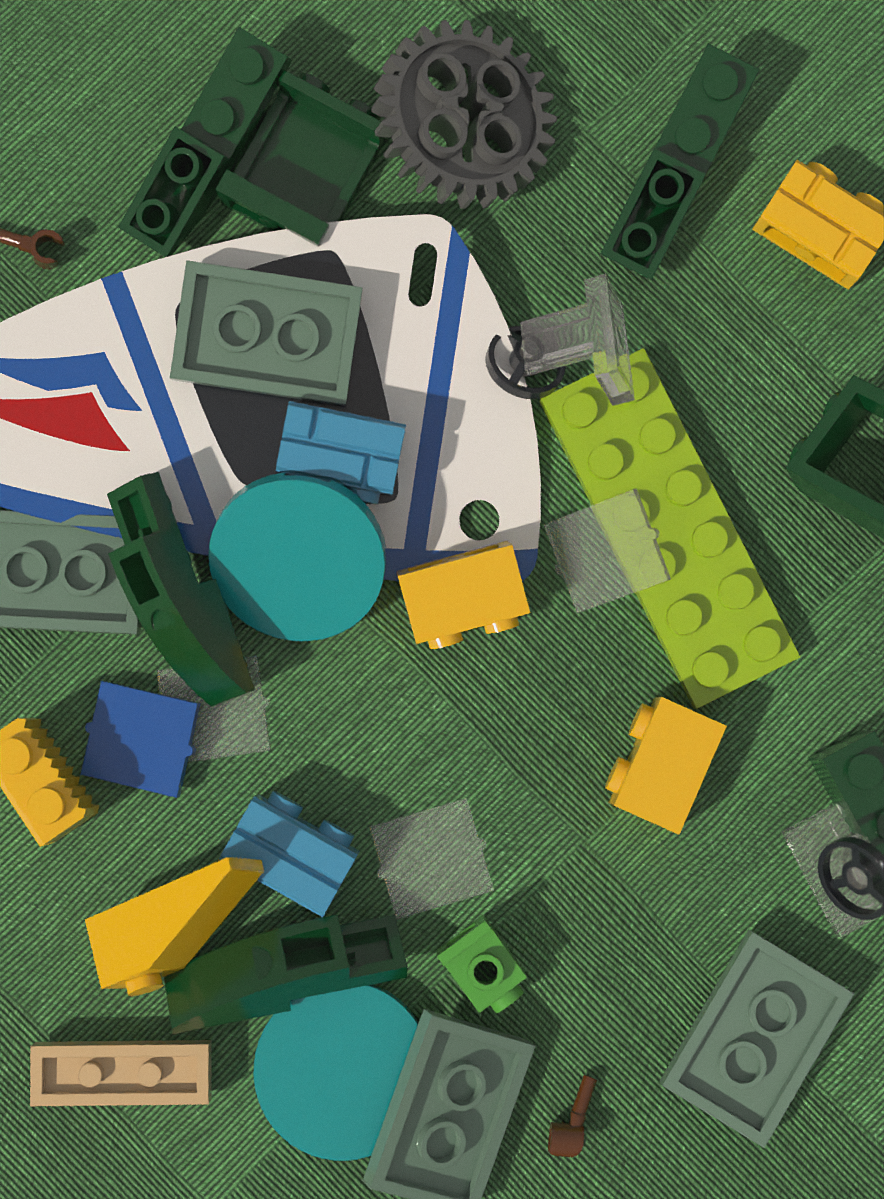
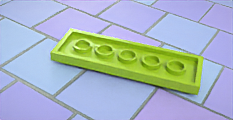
(715, 607)

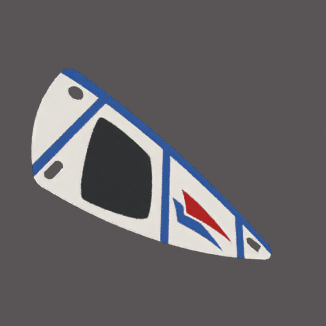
(96, 404)

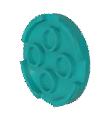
(297, 557)
(333, 1069)

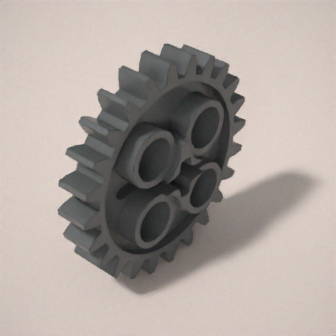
(511, 120)

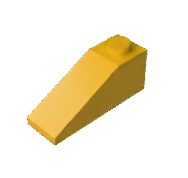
(166, 926)

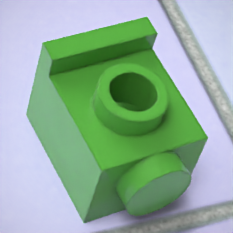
(477, 944)

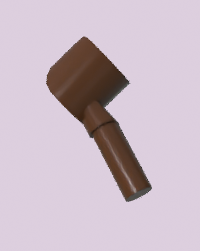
(31, 244)
(566, 1138)

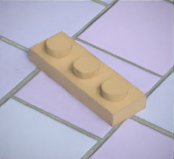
(120, 1073)

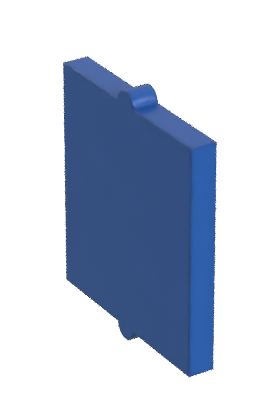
(140, 739)

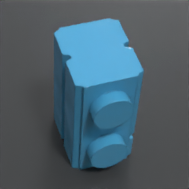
(343, 448)
(295, 855)

